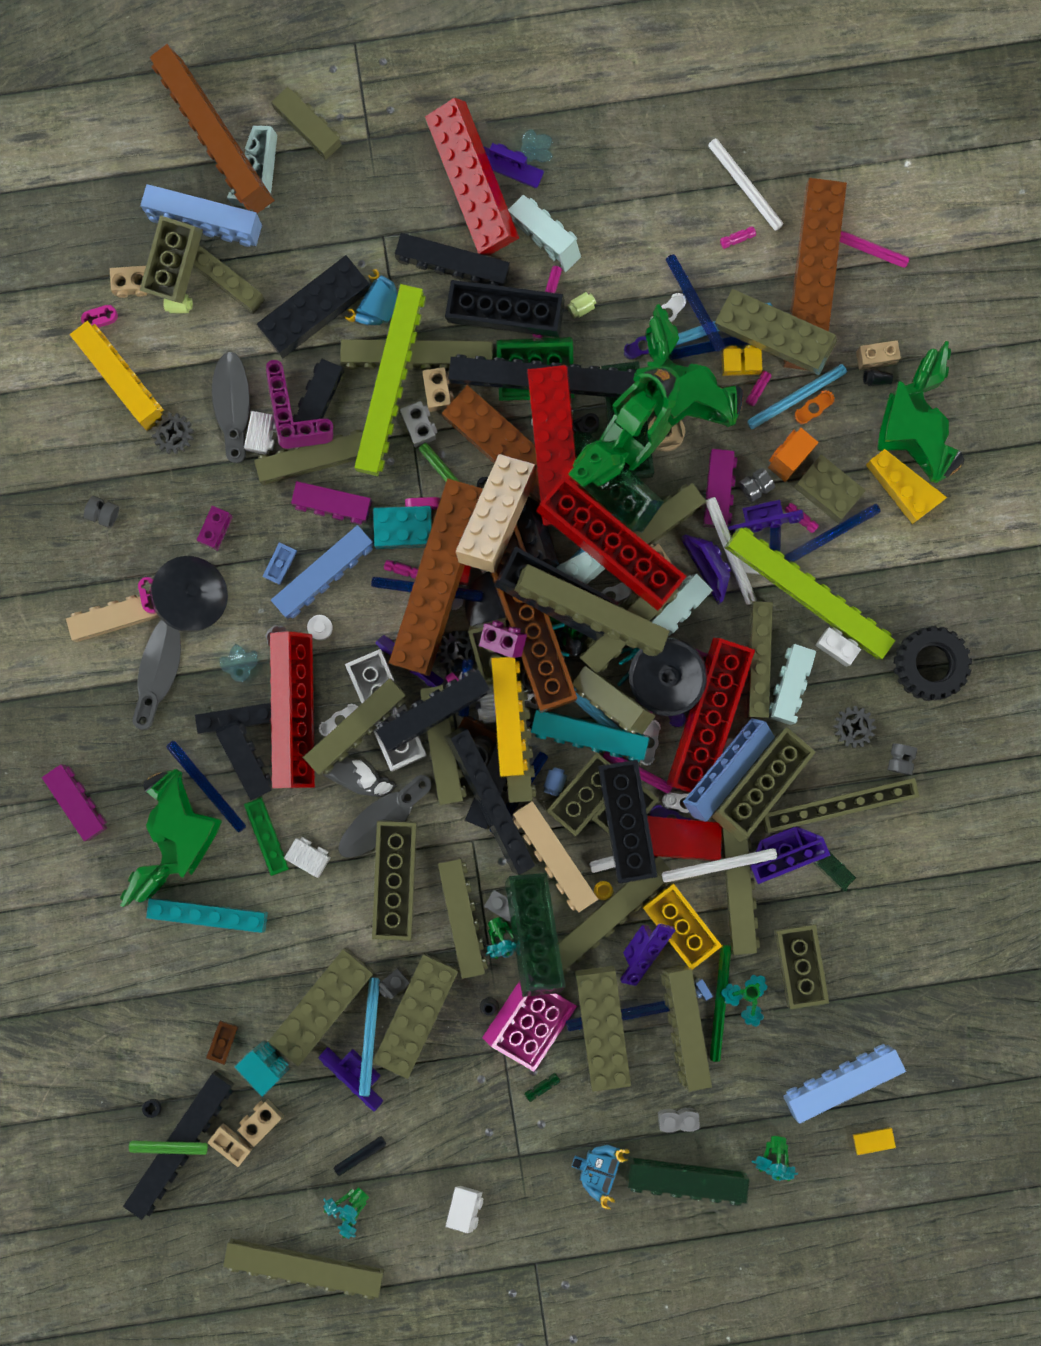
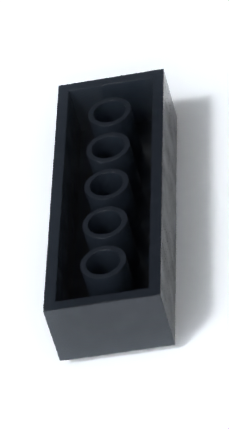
(314, 306)
(505, 308)
(510, 574)
(432, 711)
(627, 821)

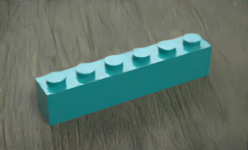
(590, 734)
(207, 915)

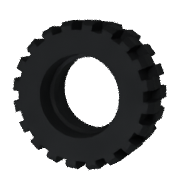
(956, 655)

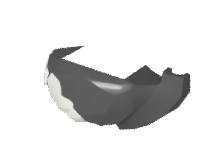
(360, 777)

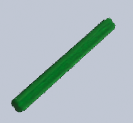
(720, 1005)

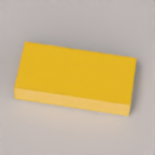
(874, 1141)

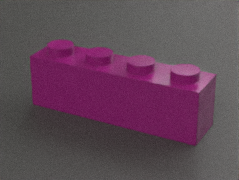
(720, 483)
(331, 502)
(74, 802)

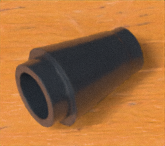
(876, 377)
(489, 1001)

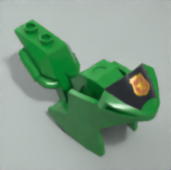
(698, 386)
(915, 426)
(606, 458)
(178, 833)

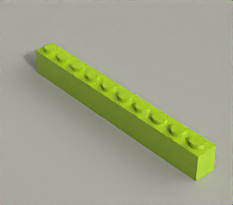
(389, 380)
(809, 593)

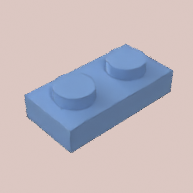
(279, 563)
(701, 989)

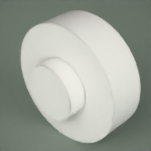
(320, 627)

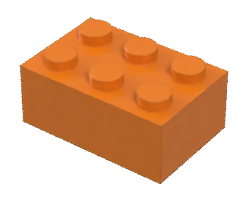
(792, 453)

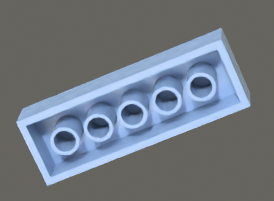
(212, 217)
(843, 1083)

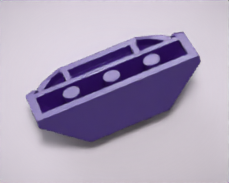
(709, 564)
(794, 850)

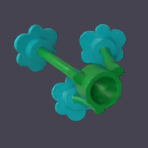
(754, 989)

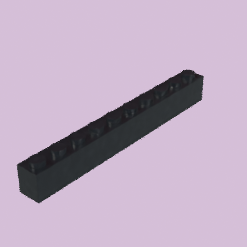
(514, 375)

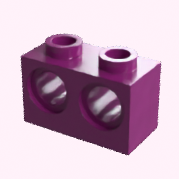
(214, 528)
(502, 642)

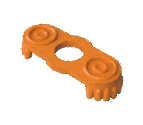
(823, 400)

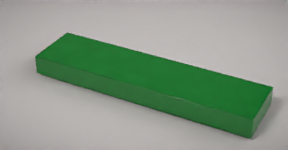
(266, 836)

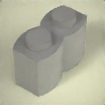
(684, 1119)

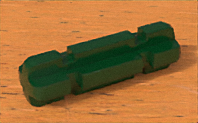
(542, 1087)

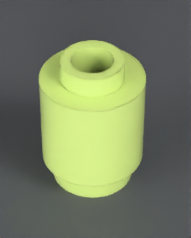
(581, 305)
(175, 307)

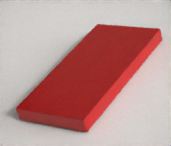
(685, 838)

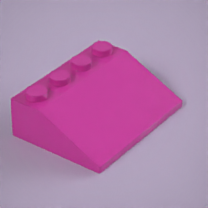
(528, 1026)

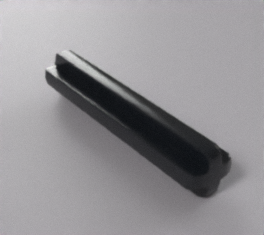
(359, 1156)

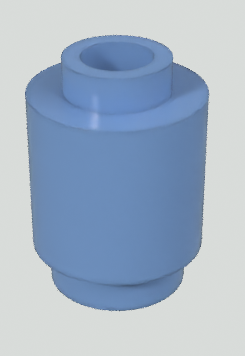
(555, 781)

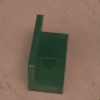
(835, 871)

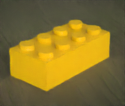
(691, 937)

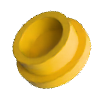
(603, 890)

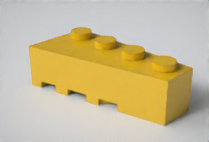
(904, 486)

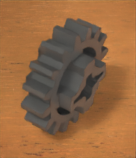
(181, 436)
(846, 723)

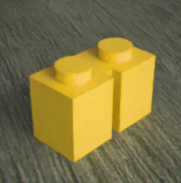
(741, 361)

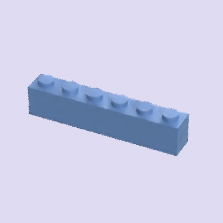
(322, 572)
(728, 769)

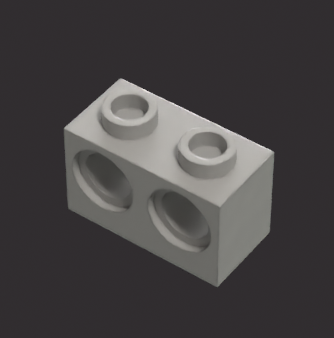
(414, 425)

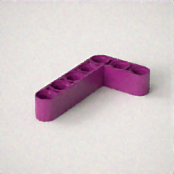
(293, 430)

